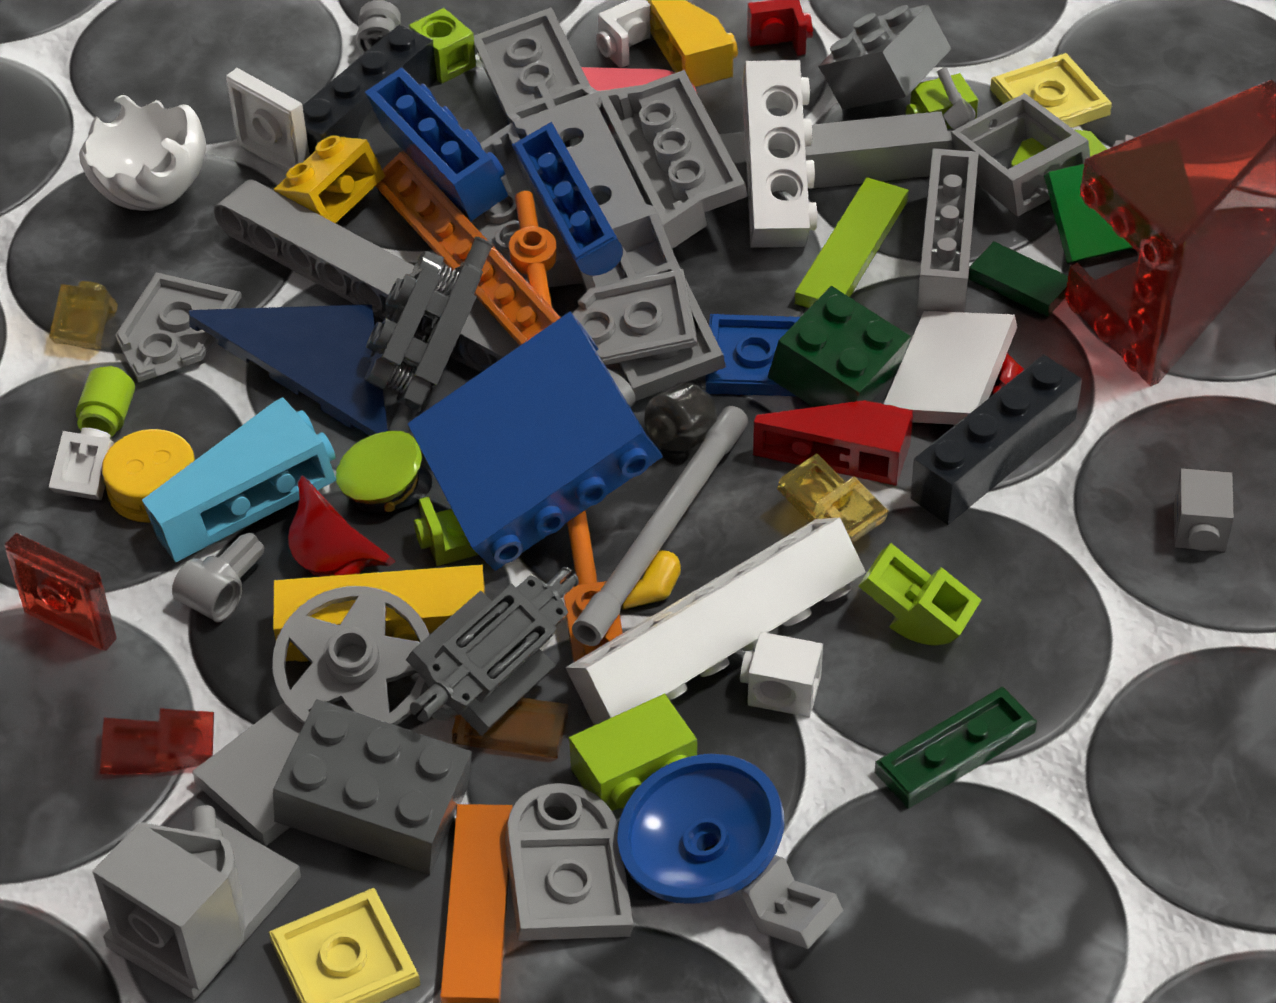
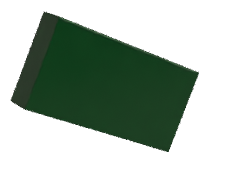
(1019, 278)

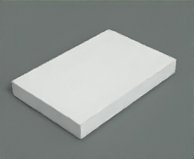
(951, 364)

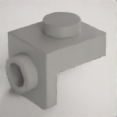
(788, 907)

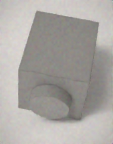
(1203, 510)

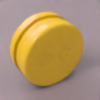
(141, 465)

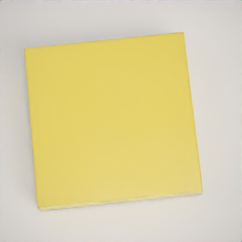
(1056, 86)
(345, 954)

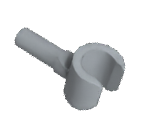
(961, 111)

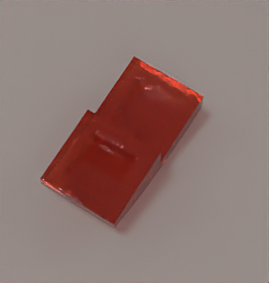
(144, 746)

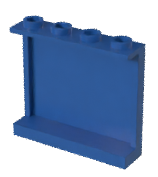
(532, 442)

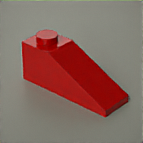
(851, 437)

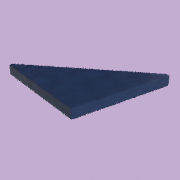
(308, 352)

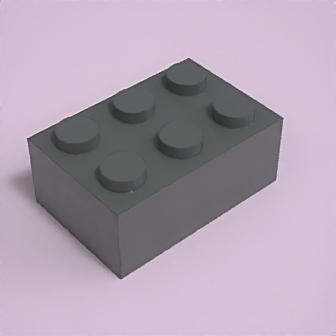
(372, 786)

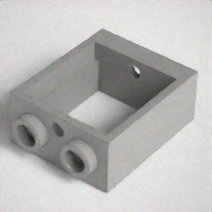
(1020, 118)

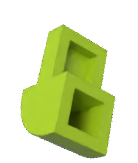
(925, 605)

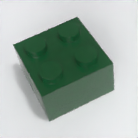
(838, 352)

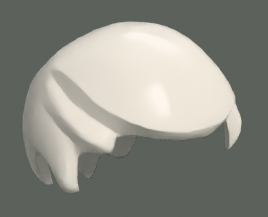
(144, 154)

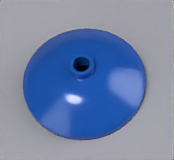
(697, 806)

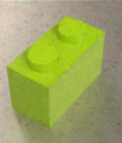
(629, 748)

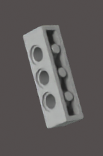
(947, 231)

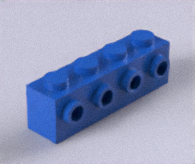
(438, 143)

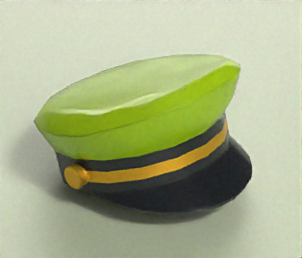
(384, 472)

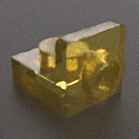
(81, 314)

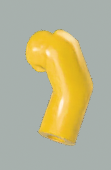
(656, 582)

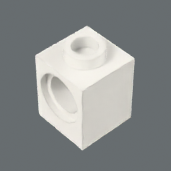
(783, 673)

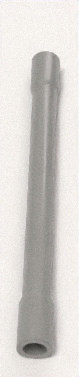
(607, 603)

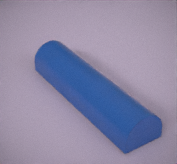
(569, 201)

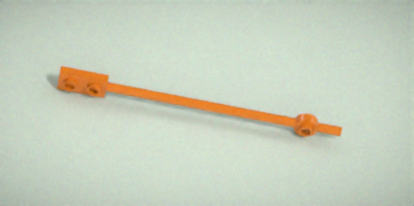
(534, 253)

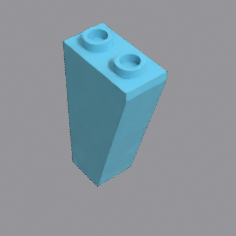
(240, 480)

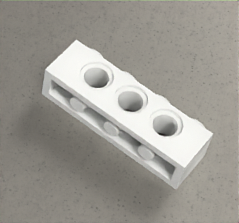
(770, 219)

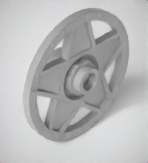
(349, 658)

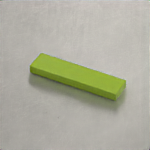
(853, 241)

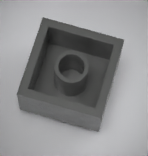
(884, 56)

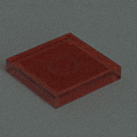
(61, 591)

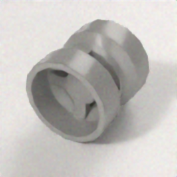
(375, 22)

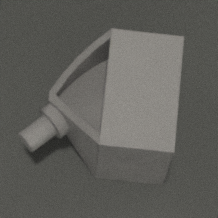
(175, 896)

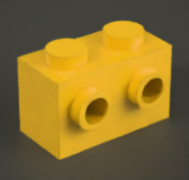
(333, 177)

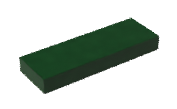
(955, 747)

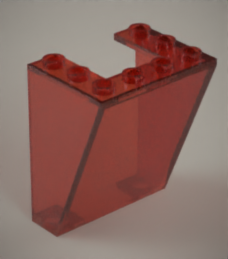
(1198, 214)

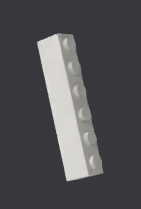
(718, 620)

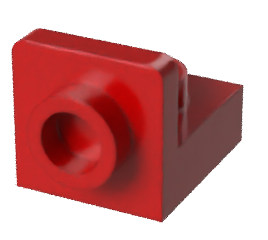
(777, 23)

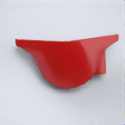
(326, 542)

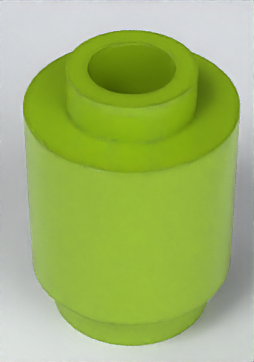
(105, 400)

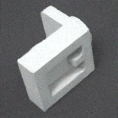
(622, 28)
(79, 464)

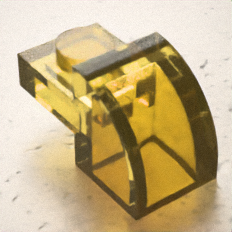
(823, 494)

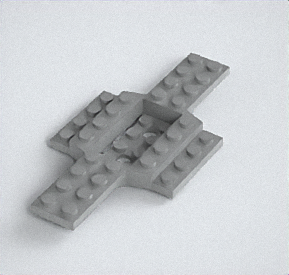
(639, 145)

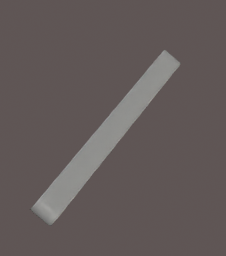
(351, 267)

